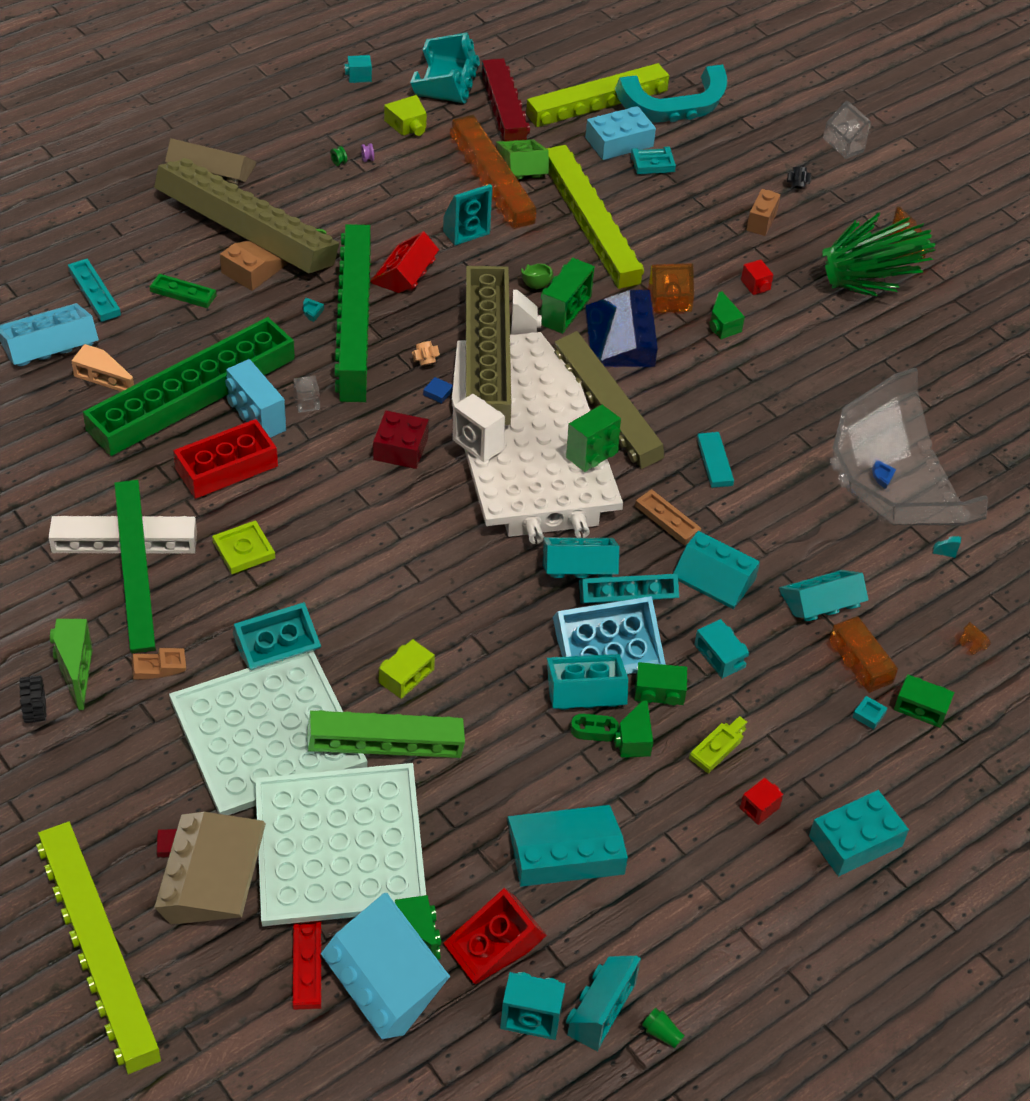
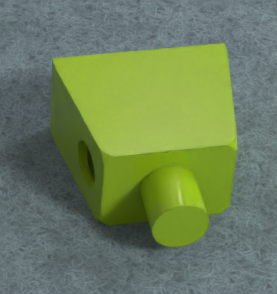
(406, 116)

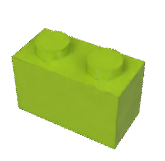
(406, 668)

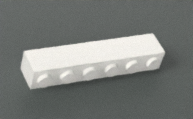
(101, 534)

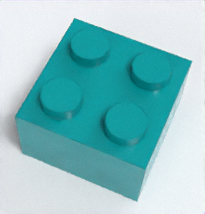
(532, 1005)

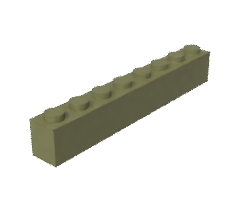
(600, 389)

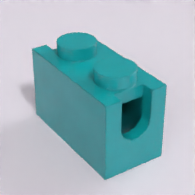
(721, 648)

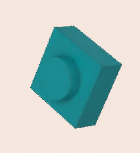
(869, 712)

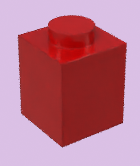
(757, 277)
(761, 801)

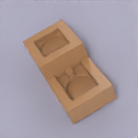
(165, 663)

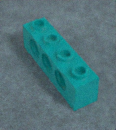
(628, 587)

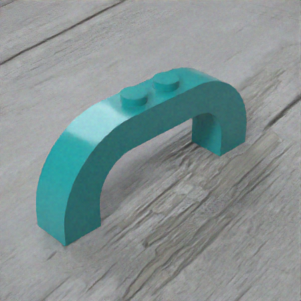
(674, 108)

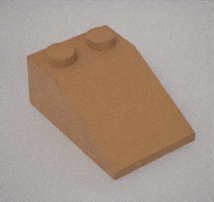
(250, 264)

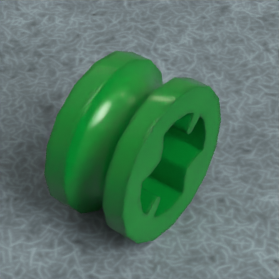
(338, 156)

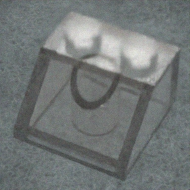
(847, 130)

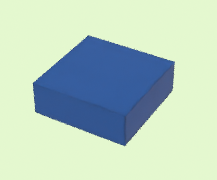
(438, 390)

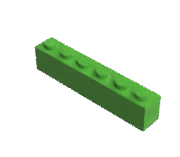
(385, 734)

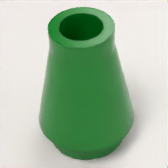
(662, 1028)

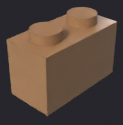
(763, 212)

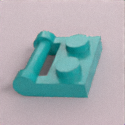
(653, 160)

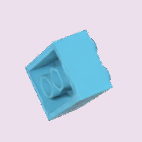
(619, 132)
(255, 397)

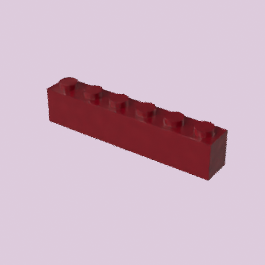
(504, 100)

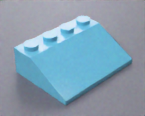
(47, 334)
(610, 629)
(385, 967)

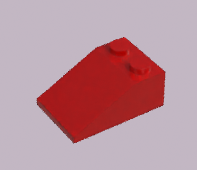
(494, 937)

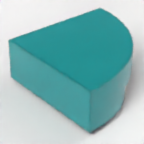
(312, 309)
(947, 547)

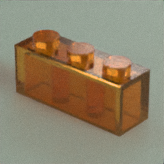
(863, 654)

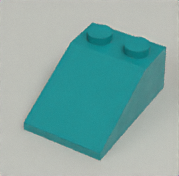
(468, 215)

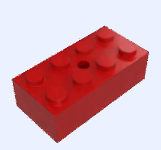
(225, 458)

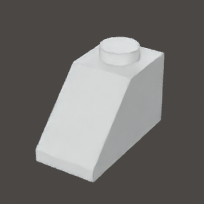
(524, 315)

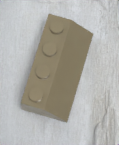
(218, 162)

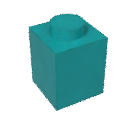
(359, 69)

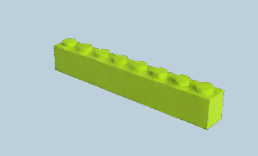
(591, 96)

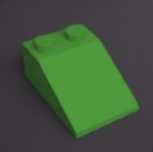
(525, 157)
(74, 655)

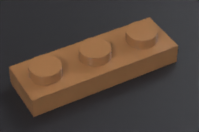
(667, 516)

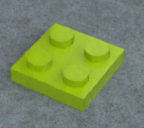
(243, 547)

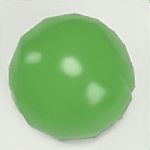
(537, 276)

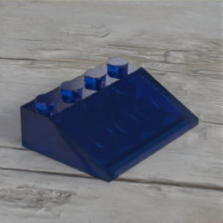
(623, 330)

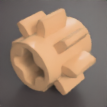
(425, 353)

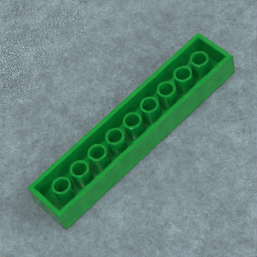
(353, 314)
(184, 387)

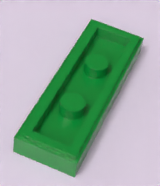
(183, 290)

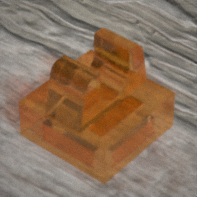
(974, 635)

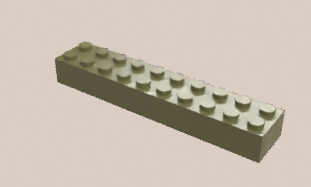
(247, 215)
(488, 337)

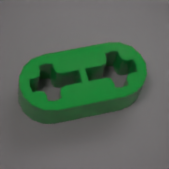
(594, 727)

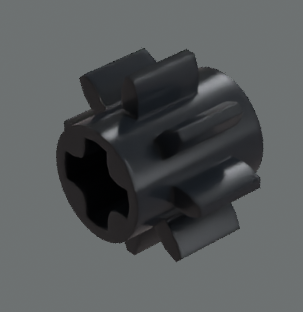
(799, 177)

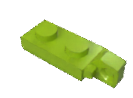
(718, 744)

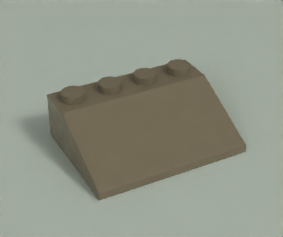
(209, 868)

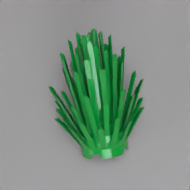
(857, 258)

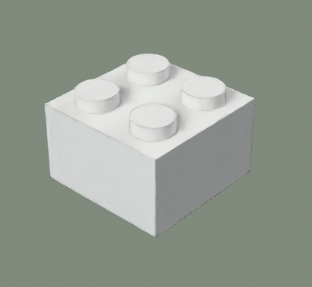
(478, 427)

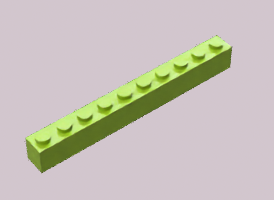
(594, 218)
(99, 949)

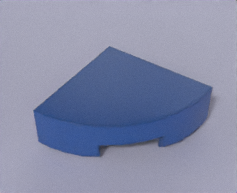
(882, 473)

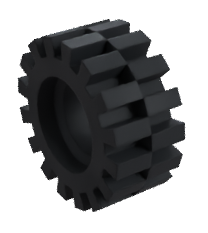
(33, 699)

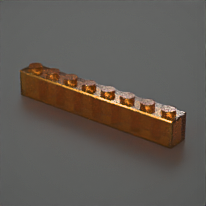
(493, 170)

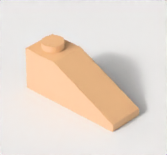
(100, 368)

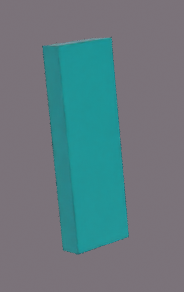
(715, 459)

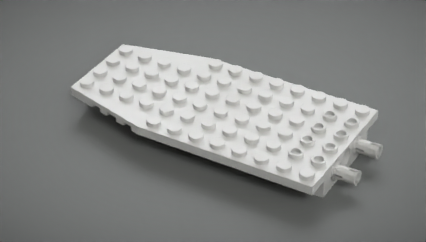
(531, 480)

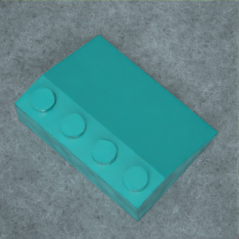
(567, 845)

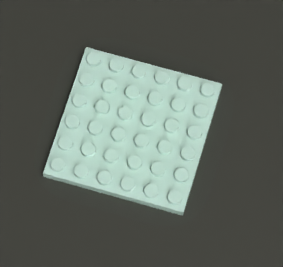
(257, 727)
(337, 842)

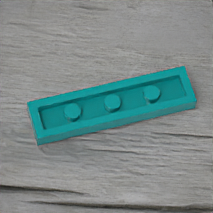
(94, 290)

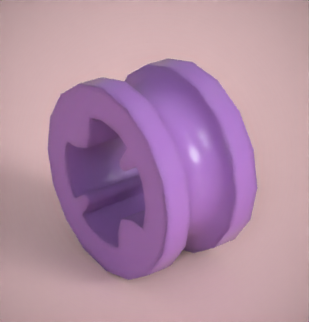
(367, 152)

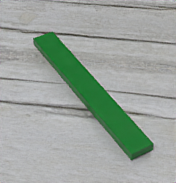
(134, 567)

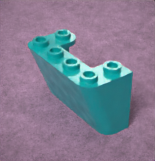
(449, 70)

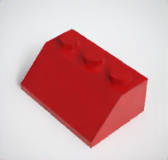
(406, 264)

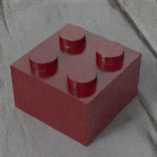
(400, 439)

